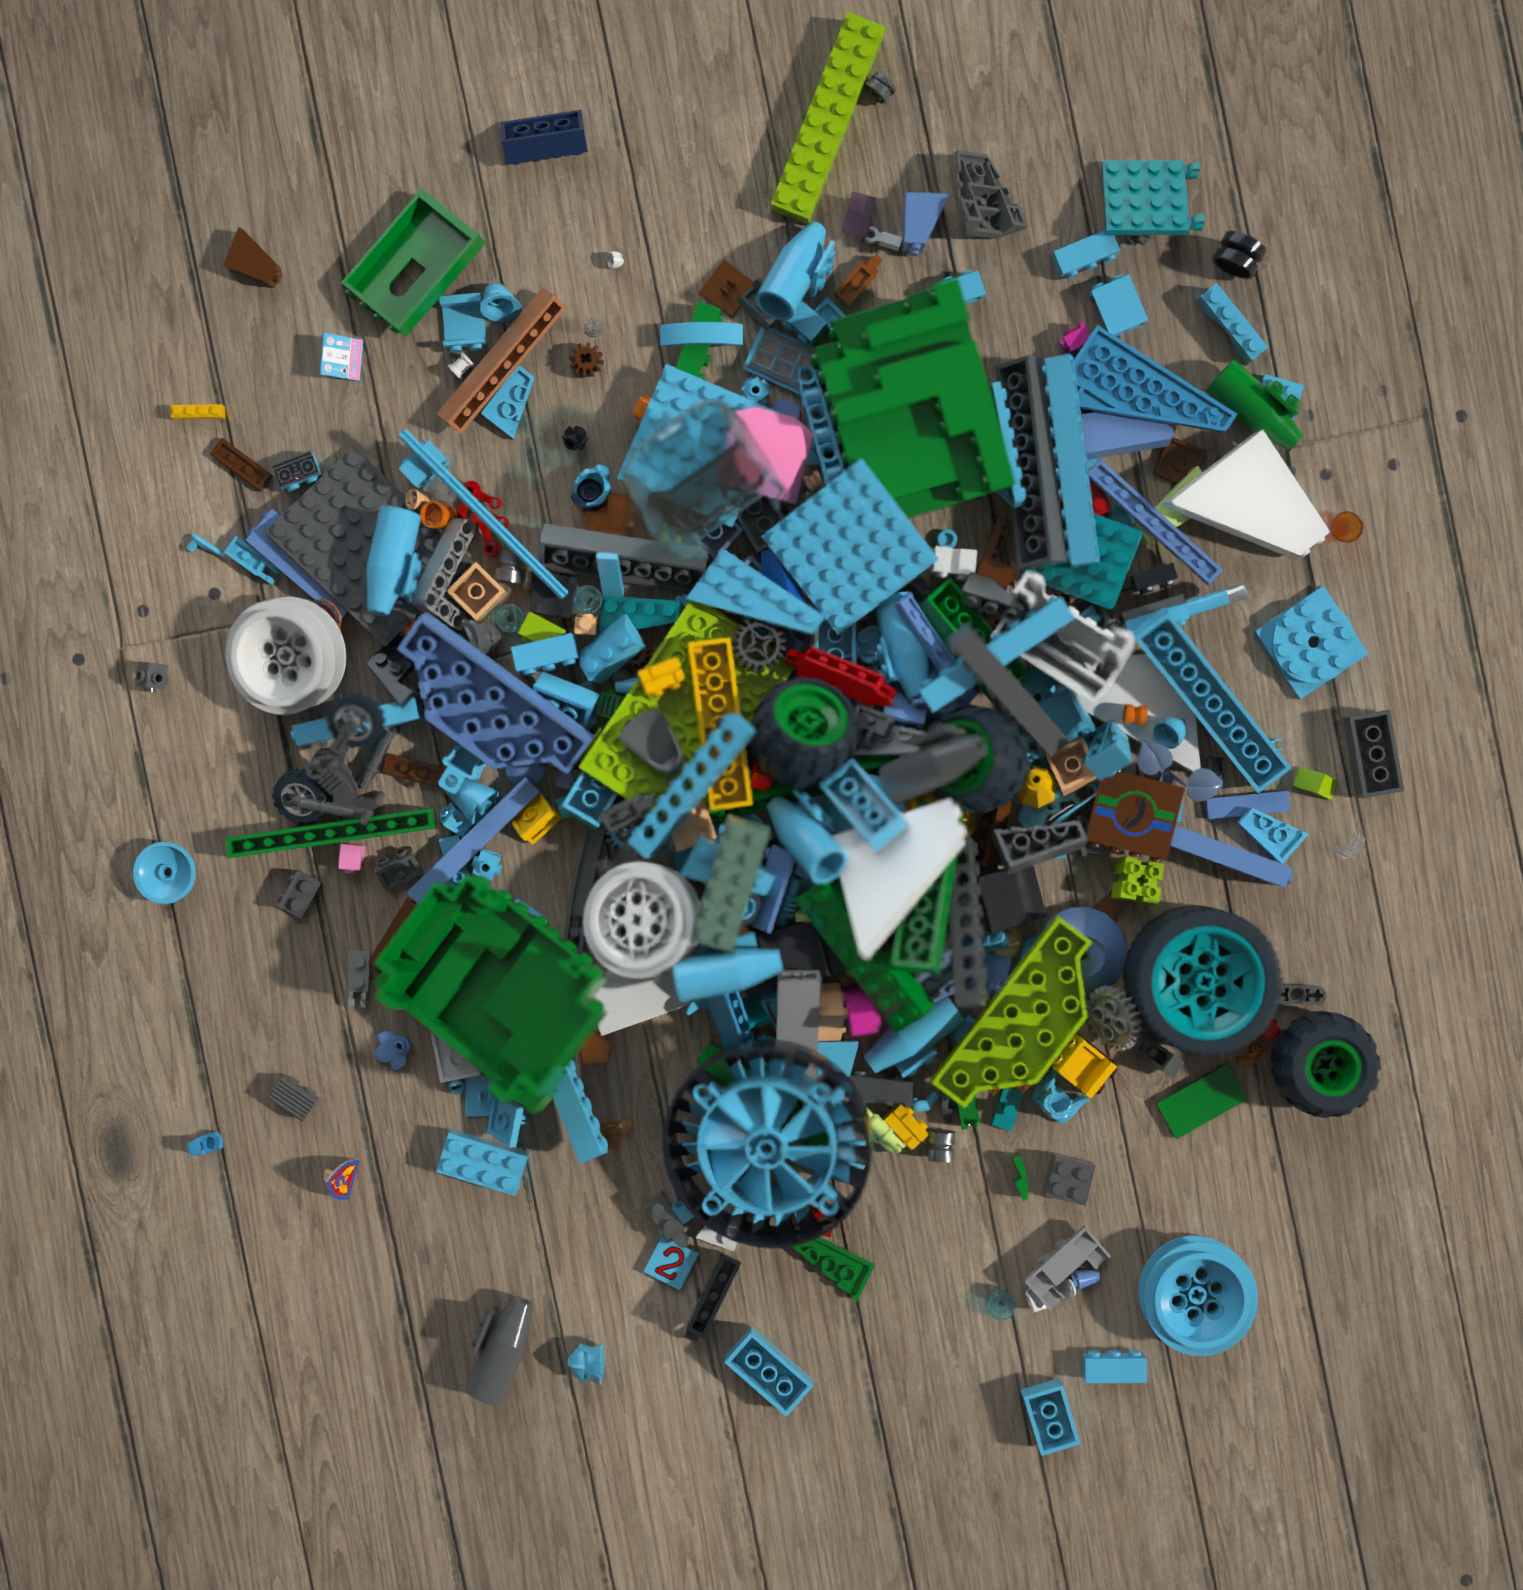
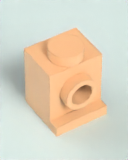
(586, 625)

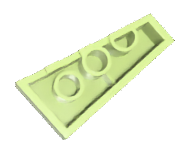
(1174, 517)

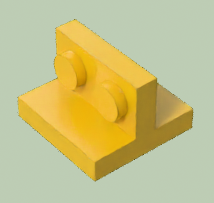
(536, 819)

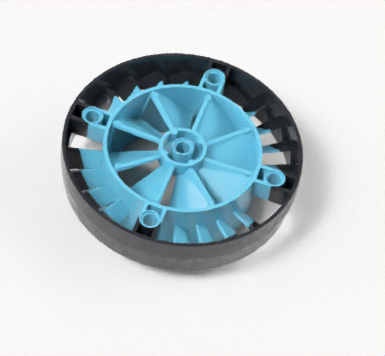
(735, 1135)

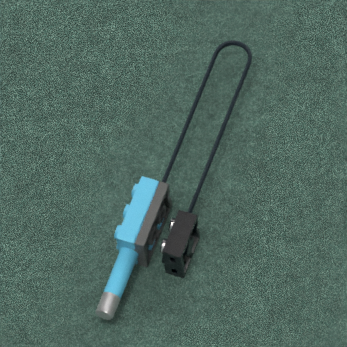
(1178, 607)

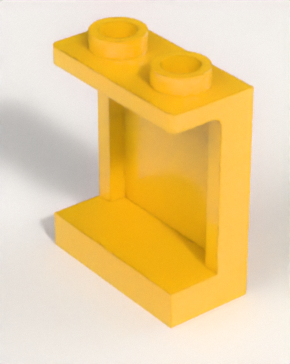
(1083, 1066)

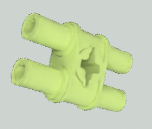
(883, 1134)

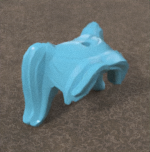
(1054, 1100)

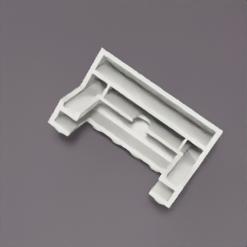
(1072, 643)

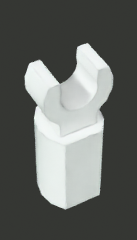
(884, 239)

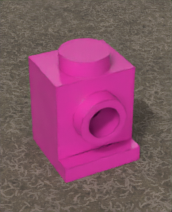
(1074, 339)

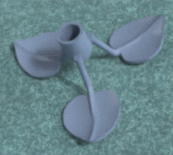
(1156, 759)

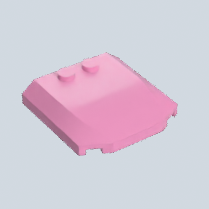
(784, 443)

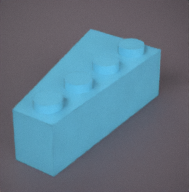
(701, 861)

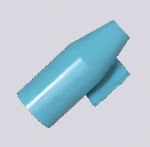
(796, 267)
(390, 564)
(898, 650)
(806, 839)
(725, 970)
(914, 1043)

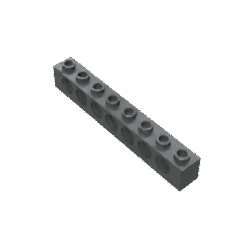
(959, 934)

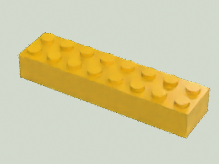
(714, 698)

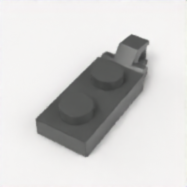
(626, 811)

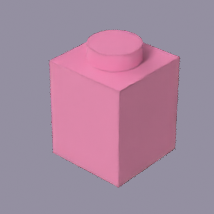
(351, 858)

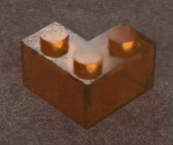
(615, 520)

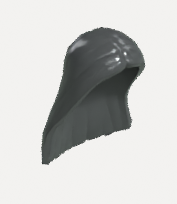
(654, 742)

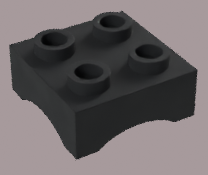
(546, 602)

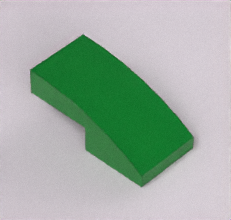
(1020, 1181)

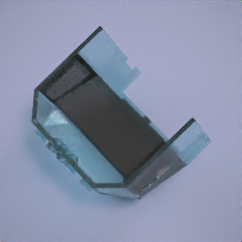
(698, 476)

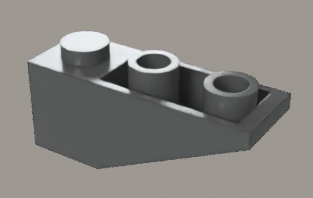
(989, 596)

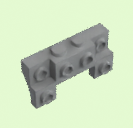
(1062, 1262)

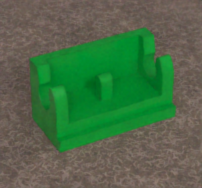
(968, 1116)

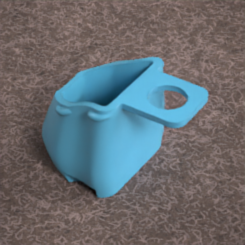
(462, 765)

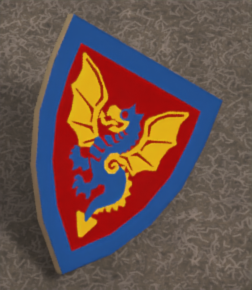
(341, 1179)

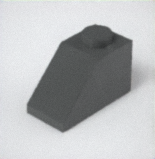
(1158, 1056)

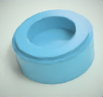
(946, 538)

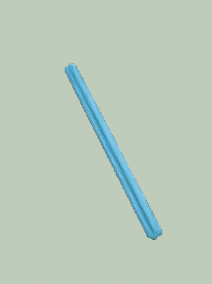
(483, 513)

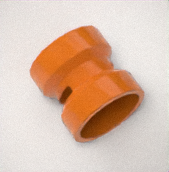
(1135, 715)

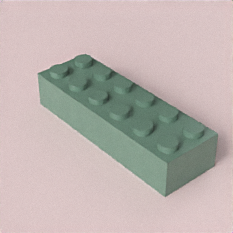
(730, 883)

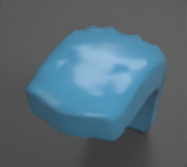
(205, 1144)

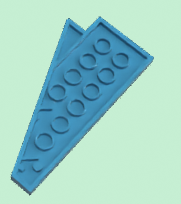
(1130, 384)

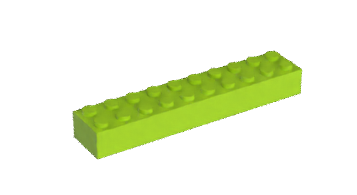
(827, 118)

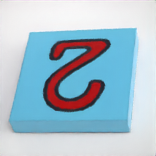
(670, 1262)

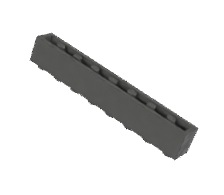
(1009, 691)

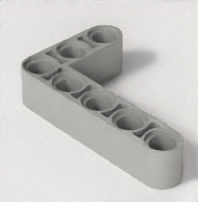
(439, 572)

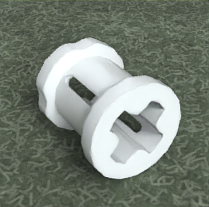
(461, 365)

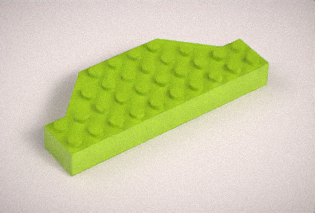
(1024, 1021)

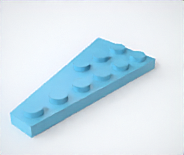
(745, 592)

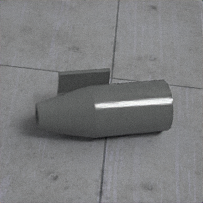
(936, 763)
(501, 1351)

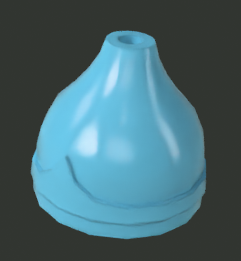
(1170, 731)

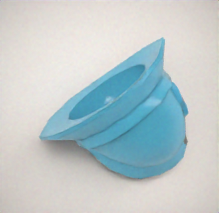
(499, 303)

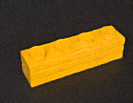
(198, 412)

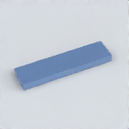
(1238, 805)

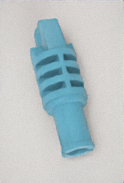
(788, 905)

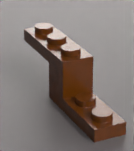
(998, 572)

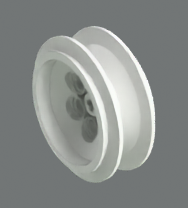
(252, 662)
(676, 917)

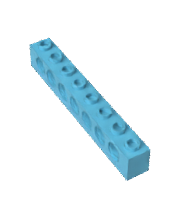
(741, 733)

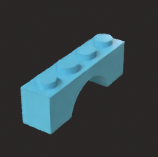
(1243, 336)

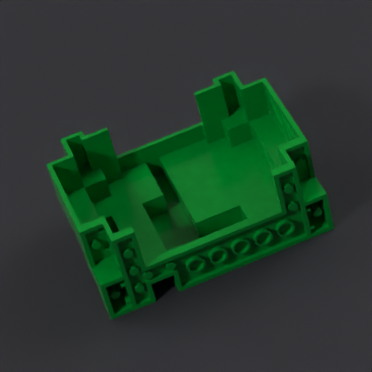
(915, 401)
(494, 986)

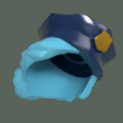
(592, 489)

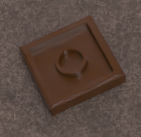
(1178, 460)

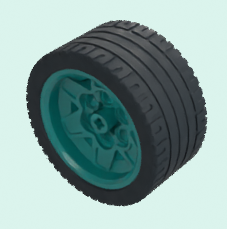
(1249, 959)

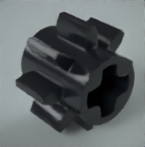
(575, 438)

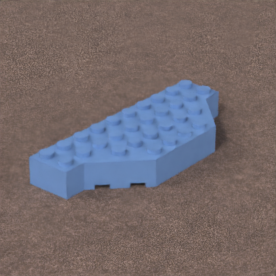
(487, 705)

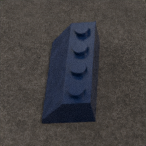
(543, 137)

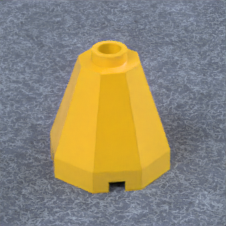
(1039, 793)

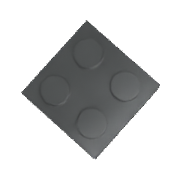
(1069, 1179)

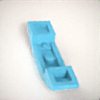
(701, 333)

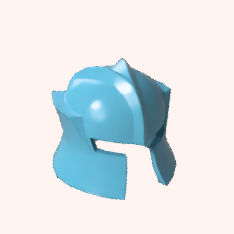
(587, 1363)

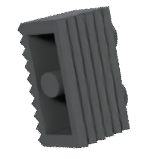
(294, 1097)

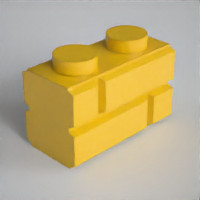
(661, 676)
(906, 1126)

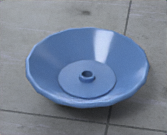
(1106, 952)

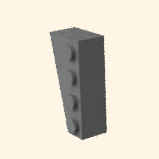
(1036, 844)

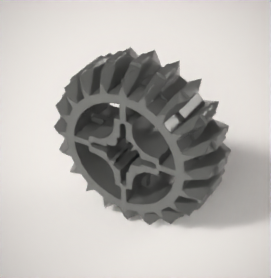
(762, 653)

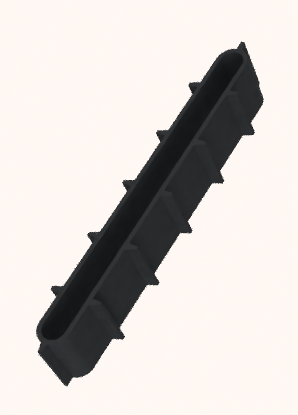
(1004, 902)

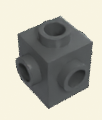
(151, 676)

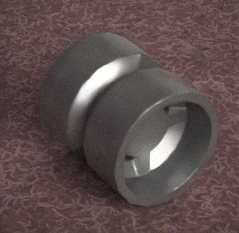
(509, 568)
(941, 1145)

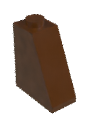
(252, 261)

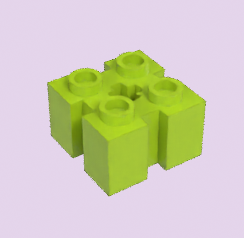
(1145, 889)

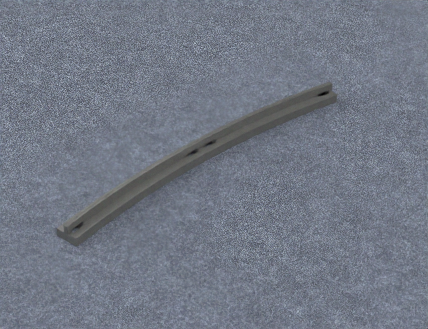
(580, 890)

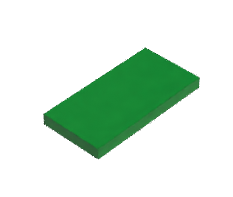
(1201, 1101)

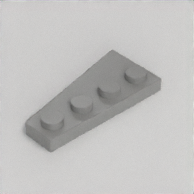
(893, 745)

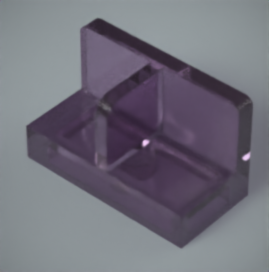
(859, 215)

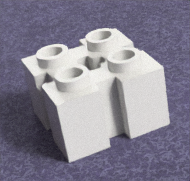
(953, 563)

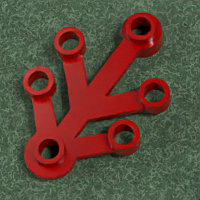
(479, 495)

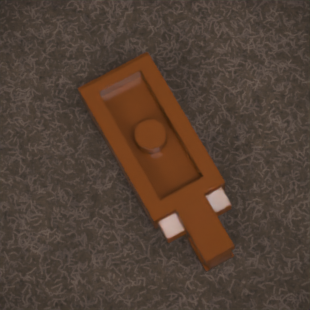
(858, 281)

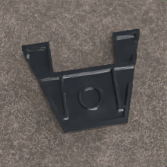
(391, 669)

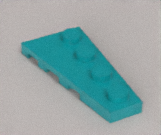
(641, 611)

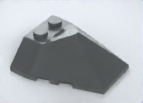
(983, 200)

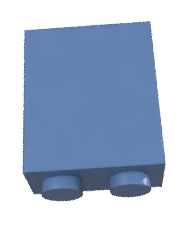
(920, 217)
(906, 712)

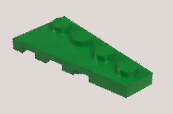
(839, 1264)

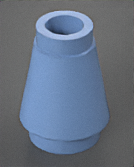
(1084, 1278)

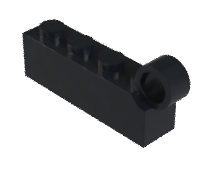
(711, 1297)

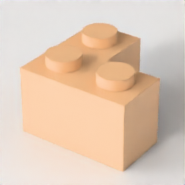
(831, 1012)

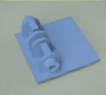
(997, 972)

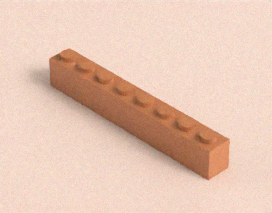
(501, 360)

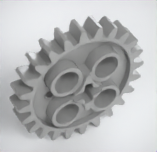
(1113, 1018)

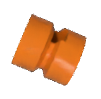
(437, 515)

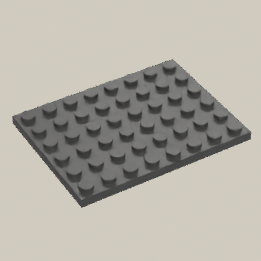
(332, 538)

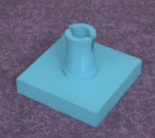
(506, 1121)

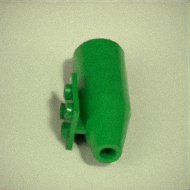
(1258, 405)

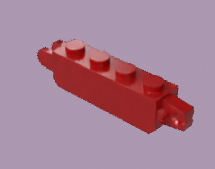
(846, 676)

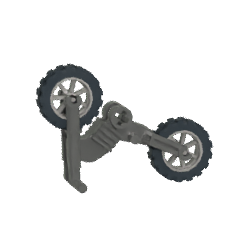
(333, 779)

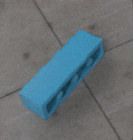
(730, 1019)

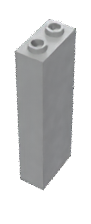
(798, 1010)

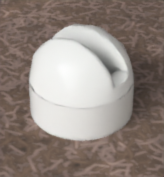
(614, 259)

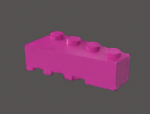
(862, 1015)

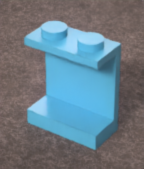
(1119, 305)
(463, 322)

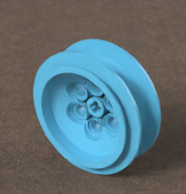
(1208, 1330)

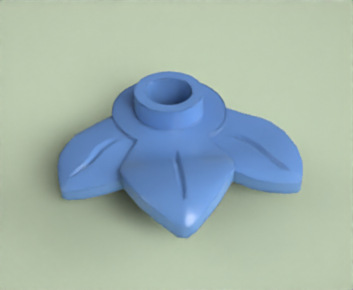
(390, 1051)

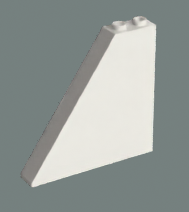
(1254, 499)
(1145, 685)
(889, 882)
(636, 999)

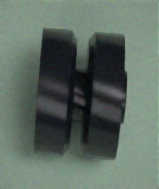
(1239, 255)

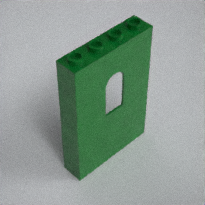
(430, 237)

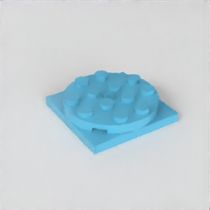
(1288, 636)

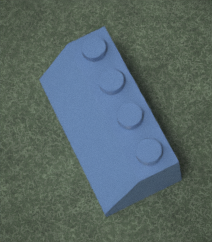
(781, 863)

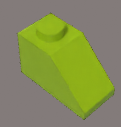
(538, 629)

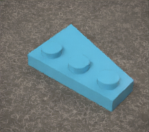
(509, 401)
(1271, 834)

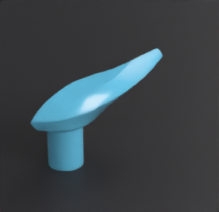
(199, 541)

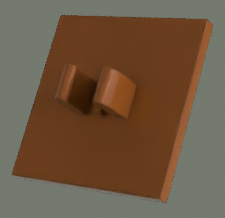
(725, 287)

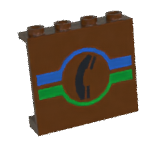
(1135, 815)

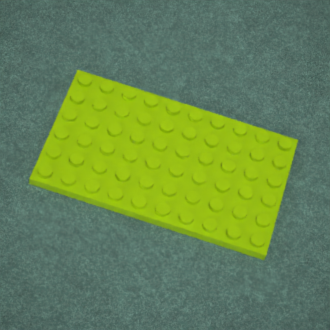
(626, 771)

